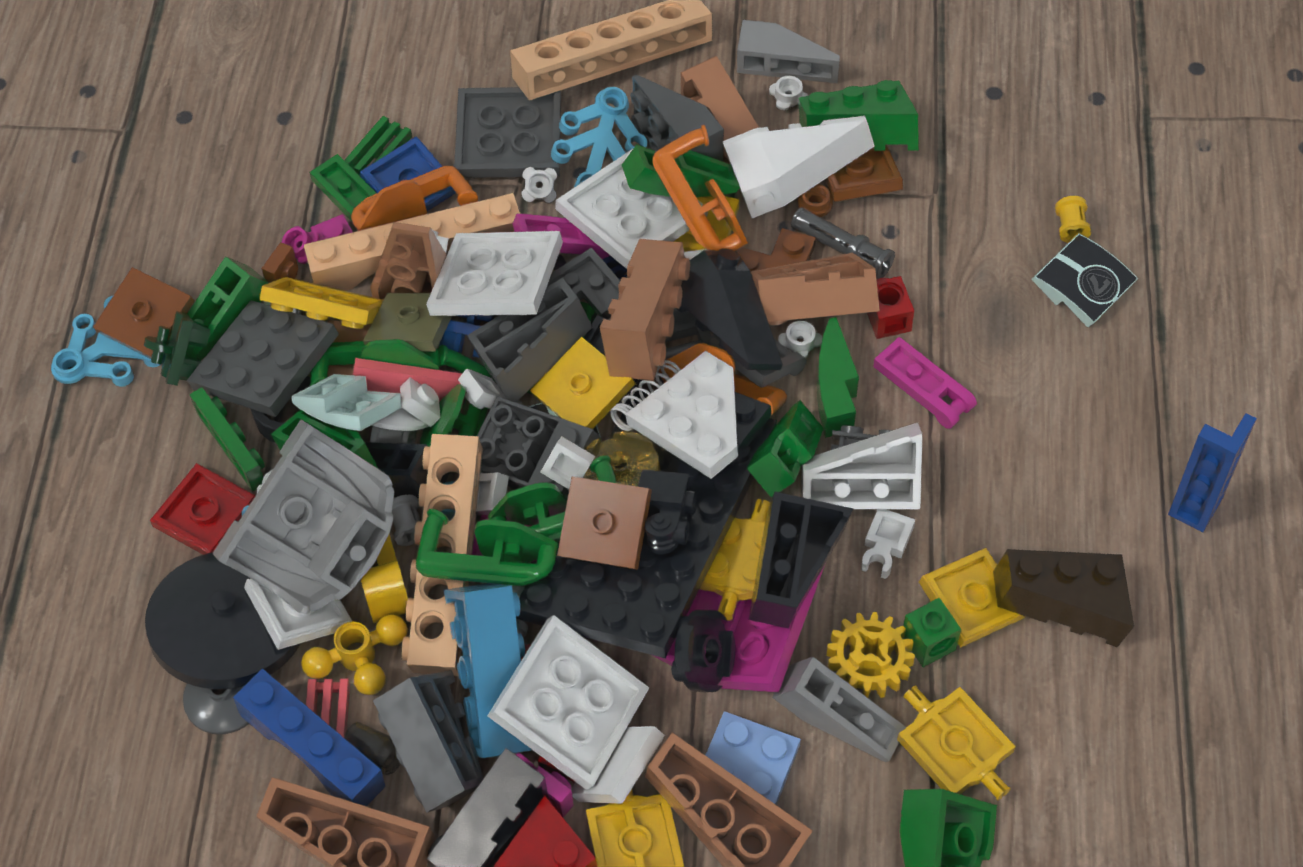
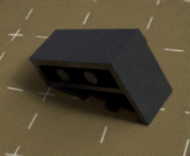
(793, 552)

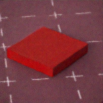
(201, 509)

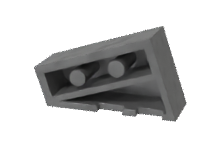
(430, 739)

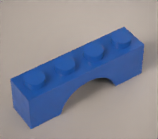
(323, 750)

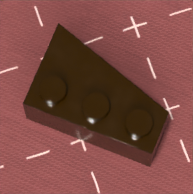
(1067, 588)

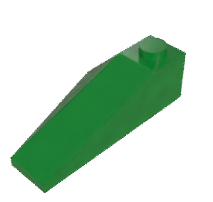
(945, 829)

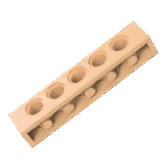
(610, 46)
(444, 455)

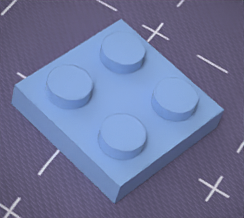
(754, 754)

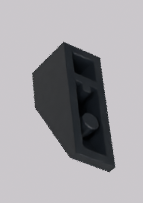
(403, 466)

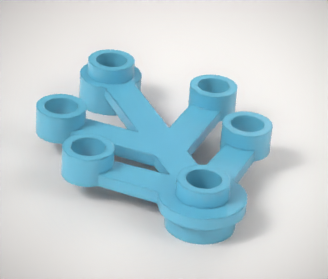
(601, 136)
(84, 359)

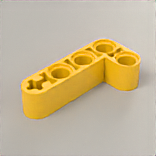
(385, 585)

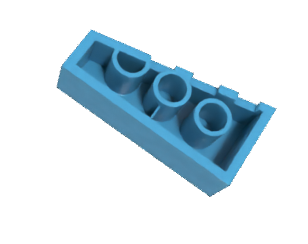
(491, 653)

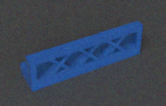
(1209, 473)

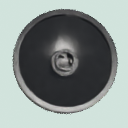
(208, 627)

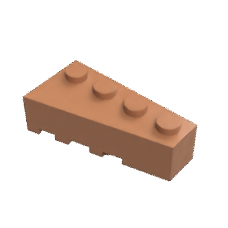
(724, 811)
(342, 831)

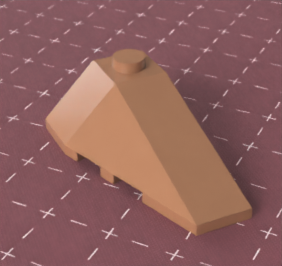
(408, 261)

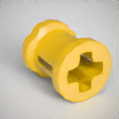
(1072, 217)

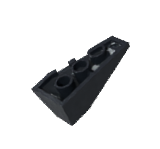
(728, 304)

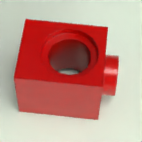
(897, 316)

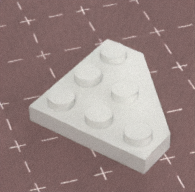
(693, 415)

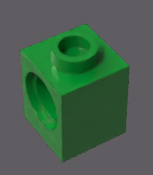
(932, 632)

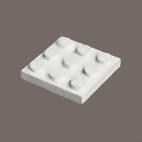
(619, 215)
(495, 273)
(569, 702)

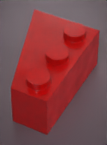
(546, 842)

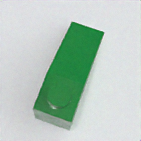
(224, 300)

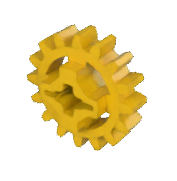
(873, 639)

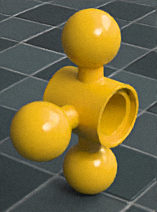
(369, 677)

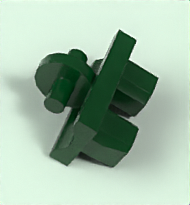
(183, 333)

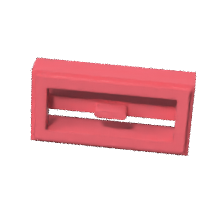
(327, 688)

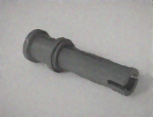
(859, 245)

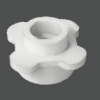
(787, 92)
(533, 176)
(804, 331)

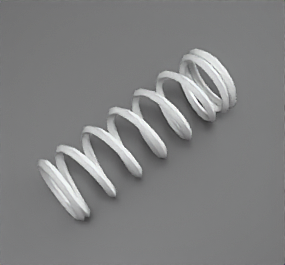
(624, 408)

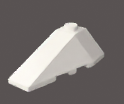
(788, 162)

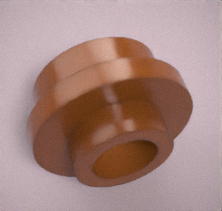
(816, 194)

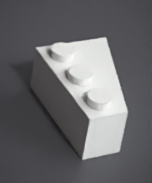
(869, 473)

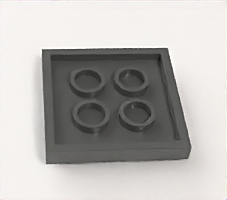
(505, 132)
(263, 357)

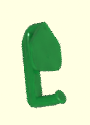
(390, 351)
(471, 418)
(544, 503)
(506, 551)

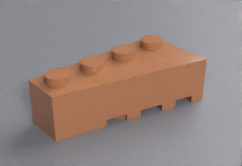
(645, 309)

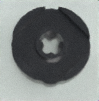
(691, 665)

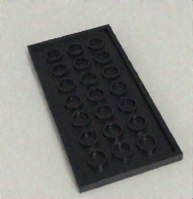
(645, 604)

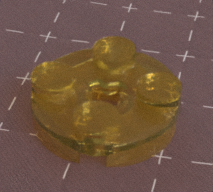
(628, 448)

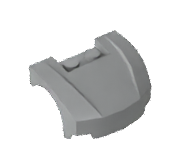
(312, 523)

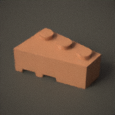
(712, 87)
(817, 288)

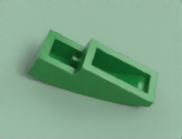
(693, 165)
(836, 381)
(786, 449)

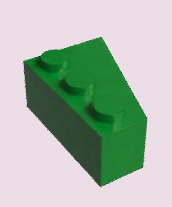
(884, 105)

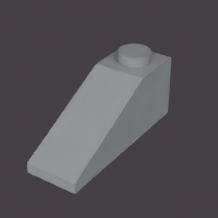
(779, 52)
(838, 708)

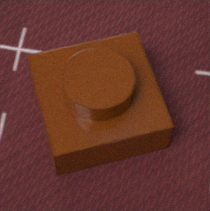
(280, 264)

